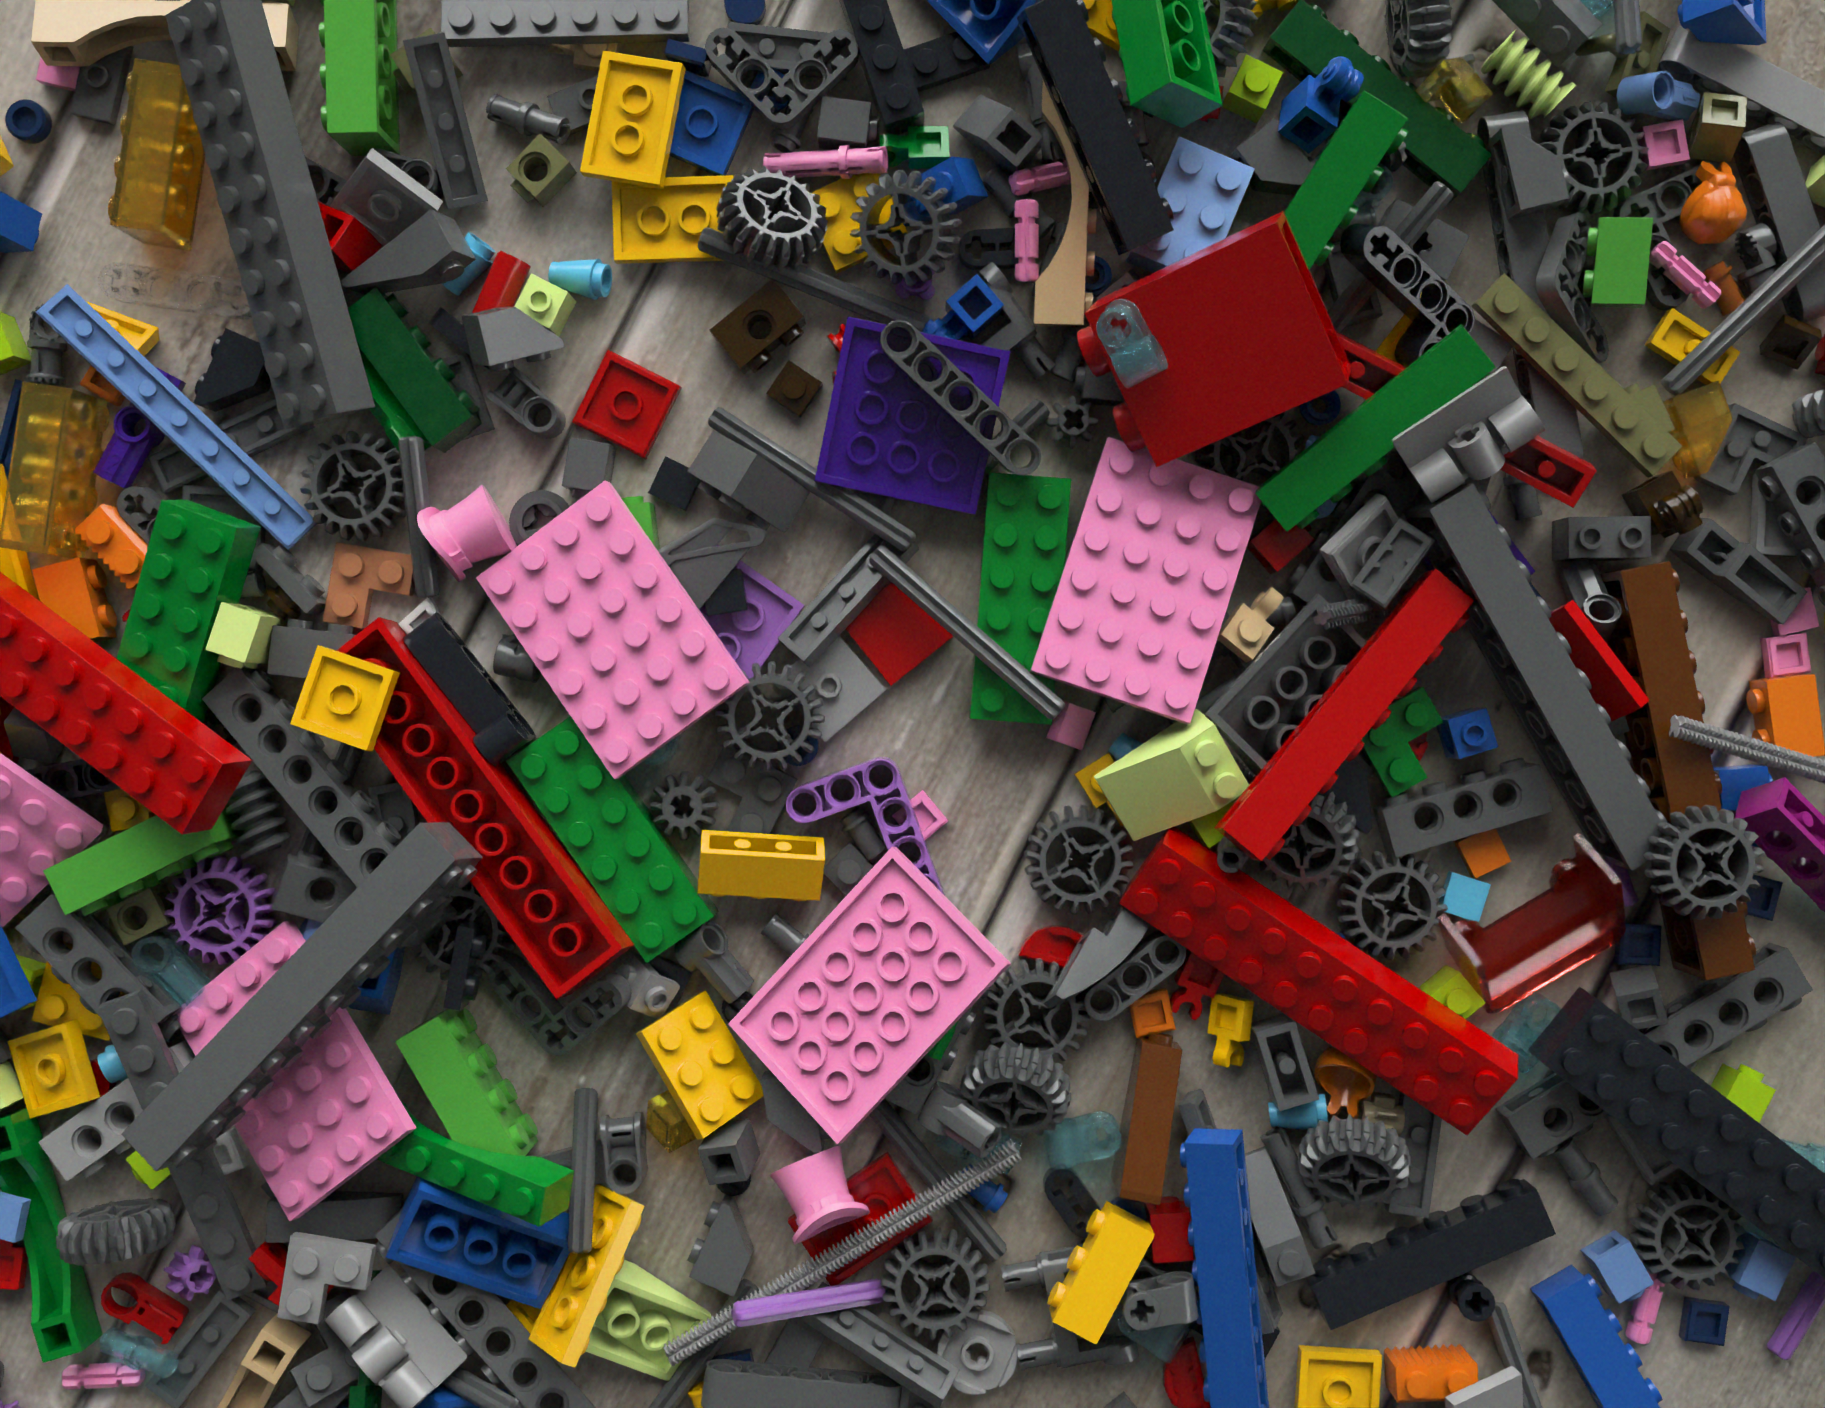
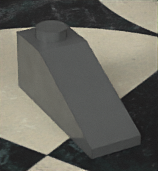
(420, 256)
(1274, 1222)

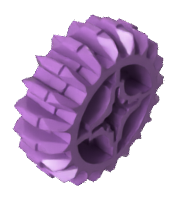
(199, 887)

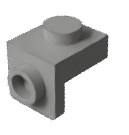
(649, 990)

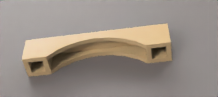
(91, 29)
(1061, 287)
(266, 1364)

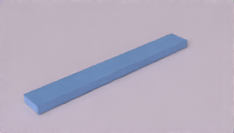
(176, 416)

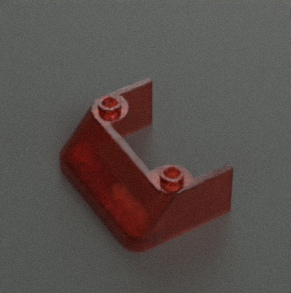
(1543, 936)

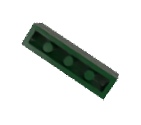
(411, 371)

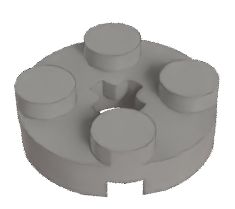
(987, 1371)

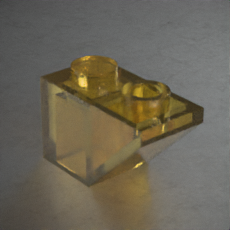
(1700, 426)

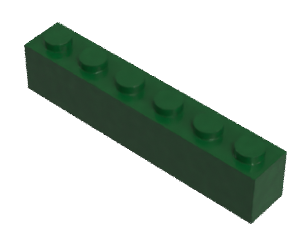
(1434, 144)

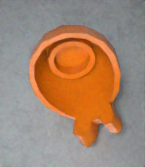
(1714, 207)
(1344, 1081)

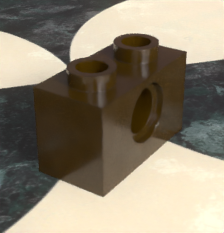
(766, 305)

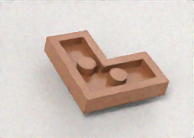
(354, 577)

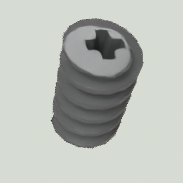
(256, 815)

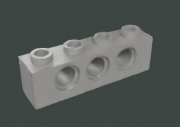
(72, 1143)

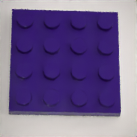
(891, 435)

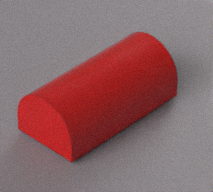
(502, 283)

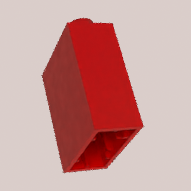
(1238, 341)

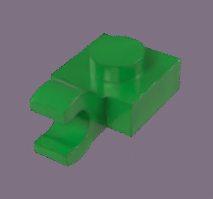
(922, 147)

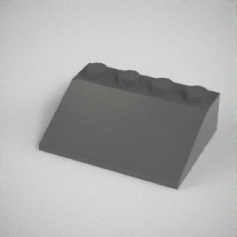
(1282, 685)

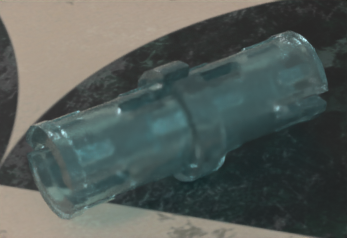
(139, 1352)

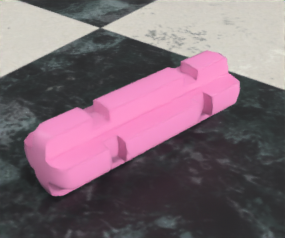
(1039, 178)
(1026, 240)
(1684, 274)
(1645, 1312)
(101, 1376)

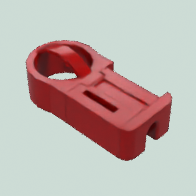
(154, 1308)

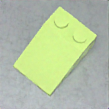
(1172, 778)
(640, 1319)

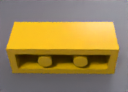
(761, 865)
(1100, 1271)

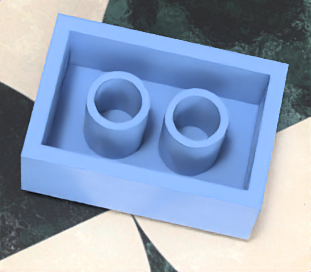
(1204, 199)

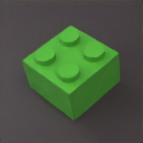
(1620, 262)

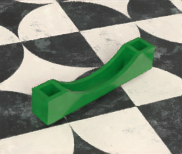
(510, 1183)
(61, 1300)

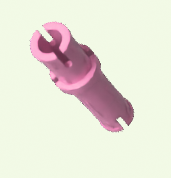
(841, 161)

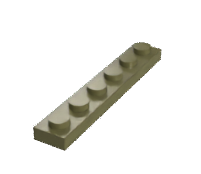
(1576, 376)

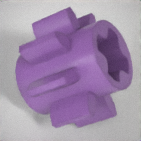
(190, 1273)

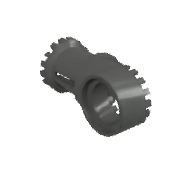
(1757, 252)
(45, 353)

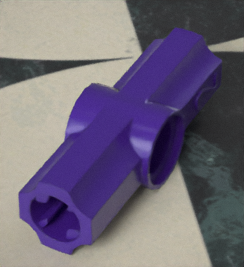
(125, 450)

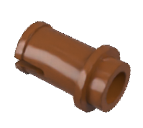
(1731, 295)

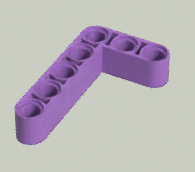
(879, 798)

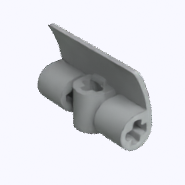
(1468, 435)
(396, 1339)

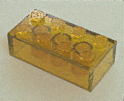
(158, 159)
(53, 470)

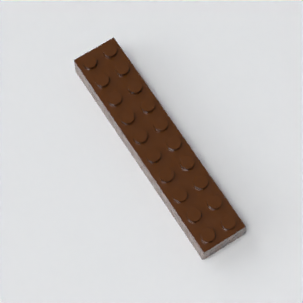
(1678, 773)

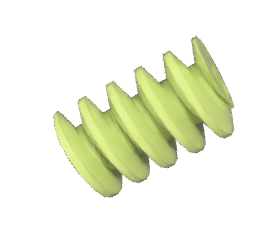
(1526, 76)

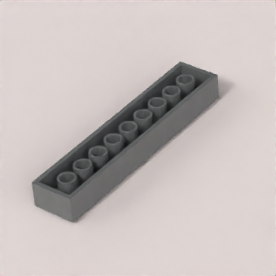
(270, 210)
(1540, 676)
(303, 996)

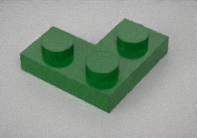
(1388, 745)

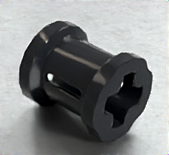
(1480, 1305)

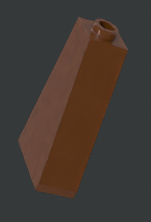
(1147, 1119)

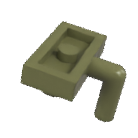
(1643, 62)

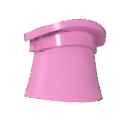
(467, 532)
(818, 1193)

